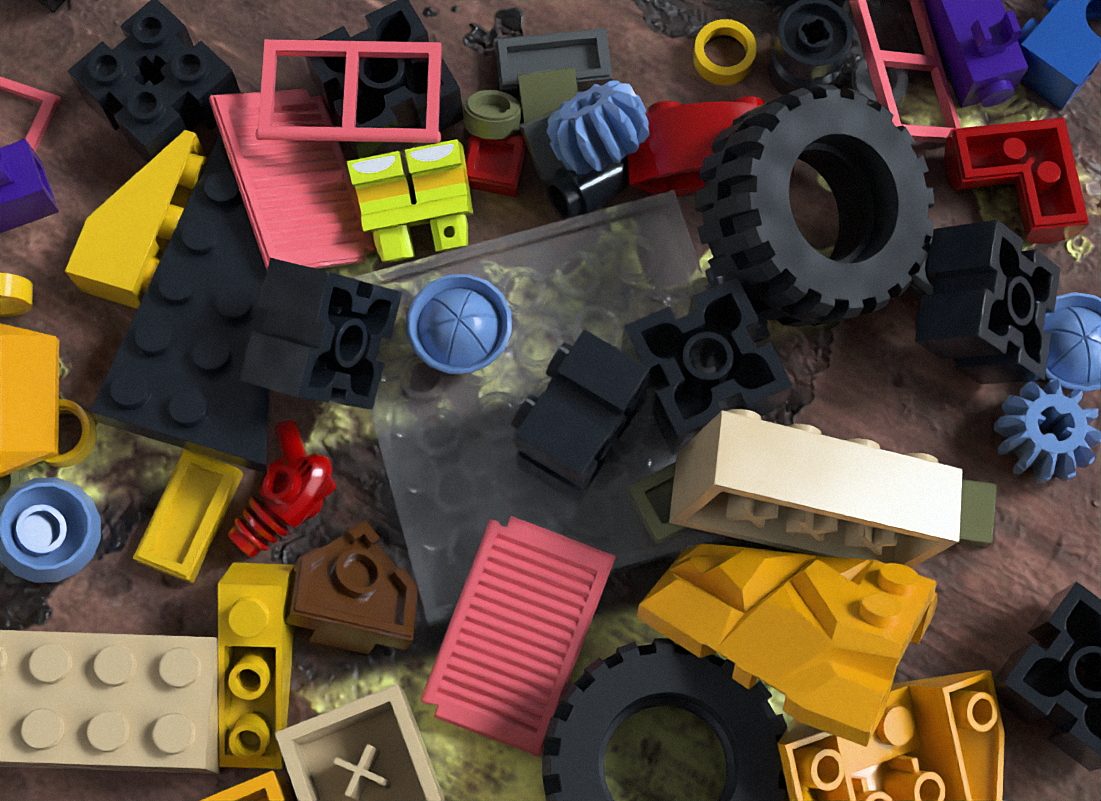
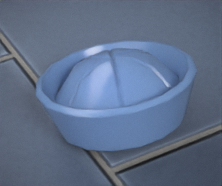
(459, 323)
(1075, 342)
(48, 529)

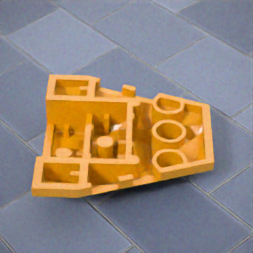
(799, 622)

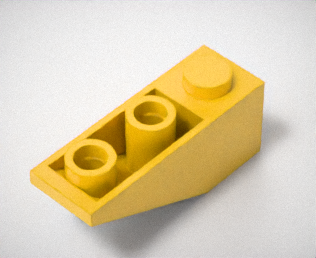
(133, 226)
(253, 663)

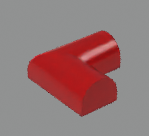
(1034, 159)

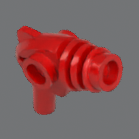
(290, 491)

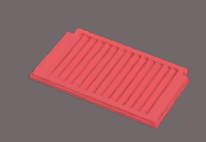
(293, 189)
(516, 633)

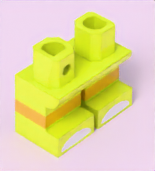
(389, 200)

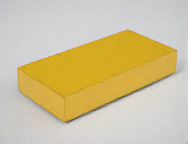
(188, 516)

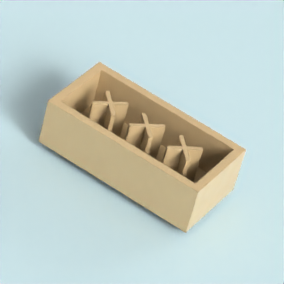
(815, 492)
(361, 753)

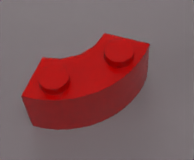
(680, 142)

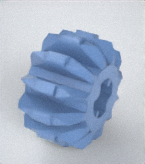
(598, 127)
(1049, 411)

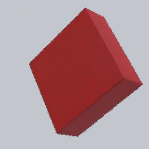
(496, 164)

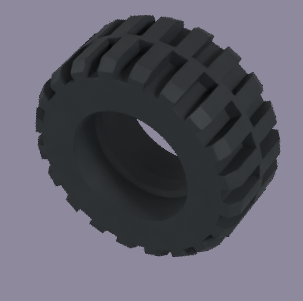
(876, 194)
(656, 677)

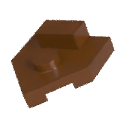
(353, 594)

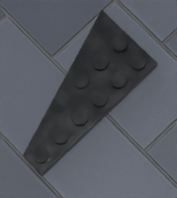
(191, 333)

